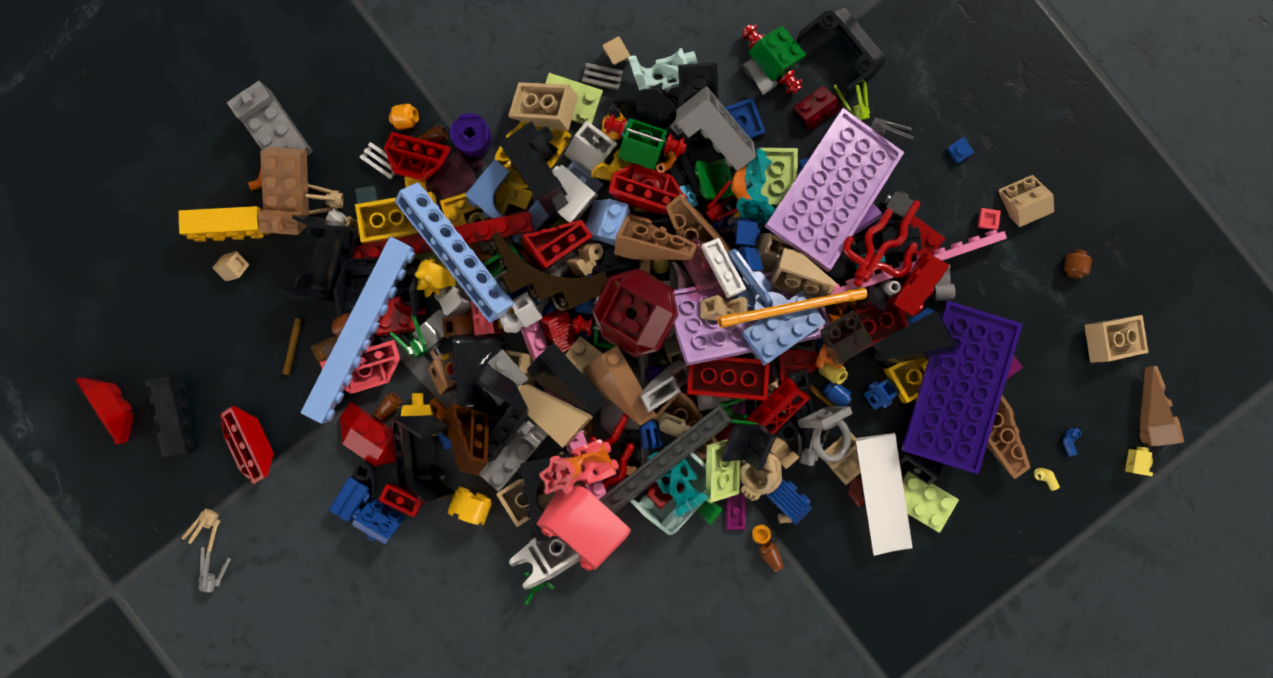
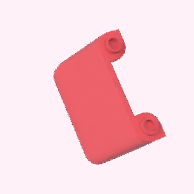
(583, 525)

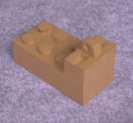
(283, 190)

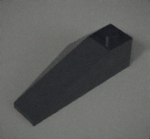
(559, 375)

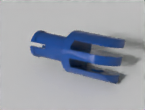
(650, 435)

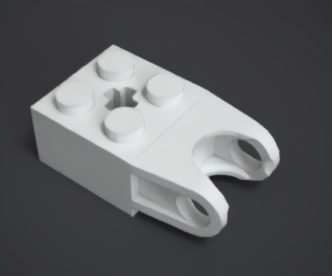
(544, 560)

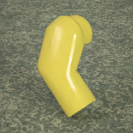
(1048, 476)

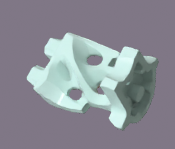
(645, 76)

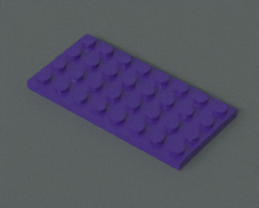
(962, 389)

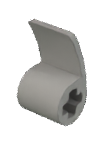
(760, 78)
(944, 289)

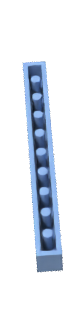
(358, 330)

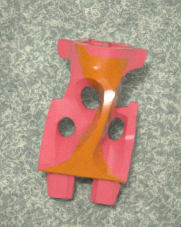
(579, 467)

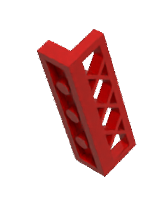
(779, 401)

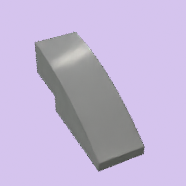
(665, 385)

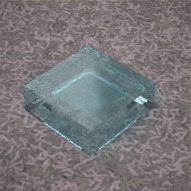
(366, 194)

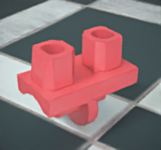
(480, 323)

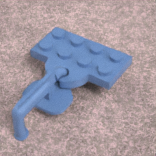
(774, 334)

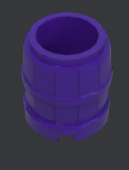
(479, 143)

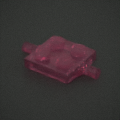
(454, 176)
(701, 272)

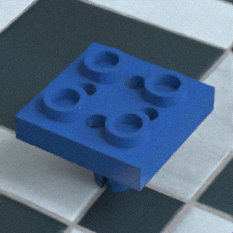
(377, 525)

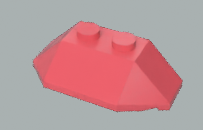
(375, 368)

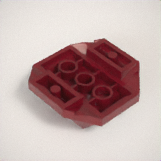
(654, 308)

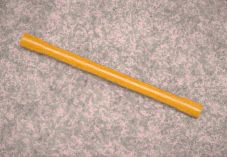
(734, 318)

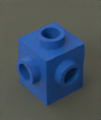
(878, 396)

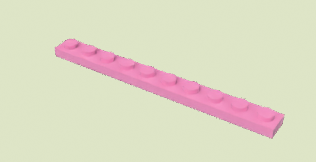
(956, 249)
(536, 344)

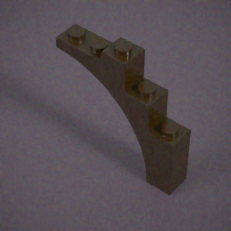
(543, 286)

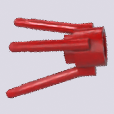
(715, 211)

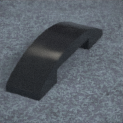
(802, 382)

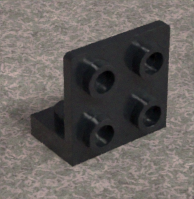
(749, 444)

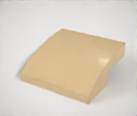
(847, 467)

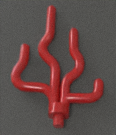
(870, 264)
(625, 456)

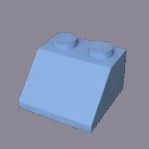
(606, 220)

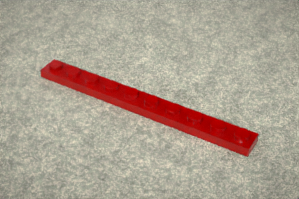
(471, 234)

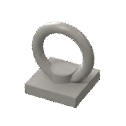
(826, 419)

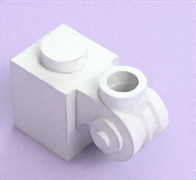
(453, 301)
(525, 314)

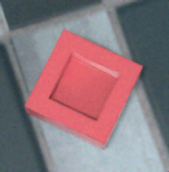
(988, 219)

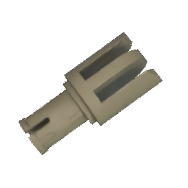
(672, 425)

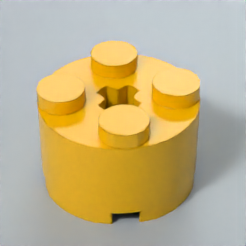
(469, 506)

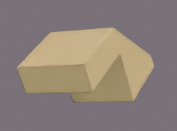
(716, 306)

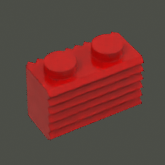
(558, 329)
(401, 500)

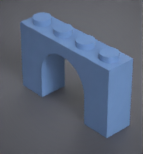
(484, 193)

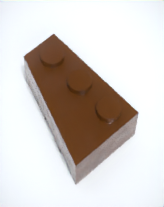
(468, 437)

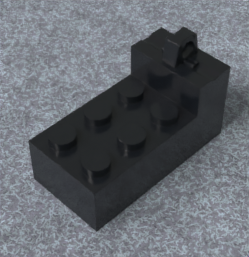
(526, 152)

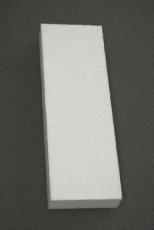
(723, 268)

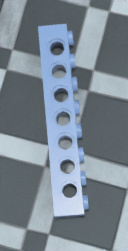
(453, 252)

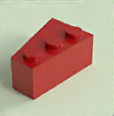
(554, 243)
(919, 284)

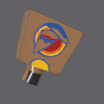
(443, 370)

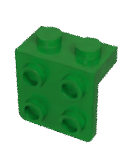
(713, 178)

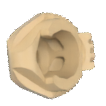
(763, 481)

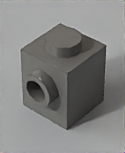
(899, 203)

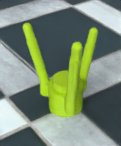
(860, 111)

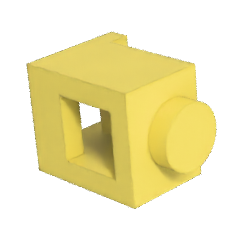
(1139, 461)

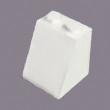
(578, 196)

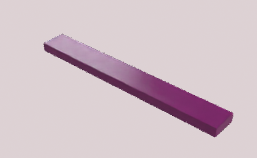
(737, 503)

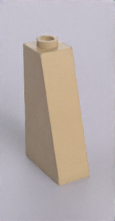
(553, 415)

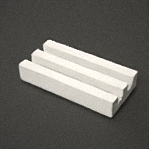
(367, 151)

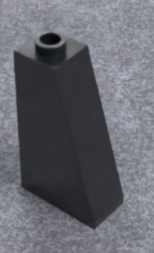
(916, 341)

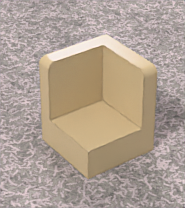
(616, 51)
(230, 266)

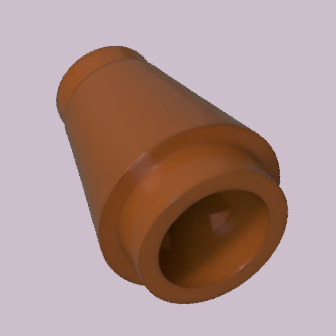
(389, 404)
(770, 553)

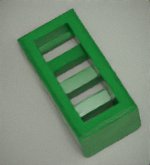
(709, 511)

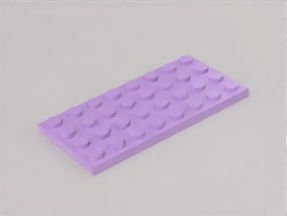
(834, 189)
(704, 339)

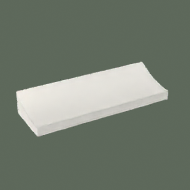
(884, 493)

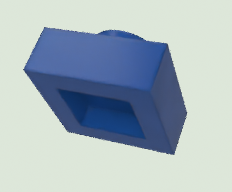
(960, 150)

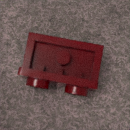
(817, 107)

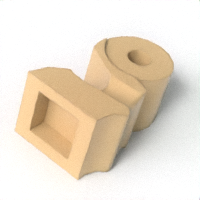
(588, 254)
(781, 450)

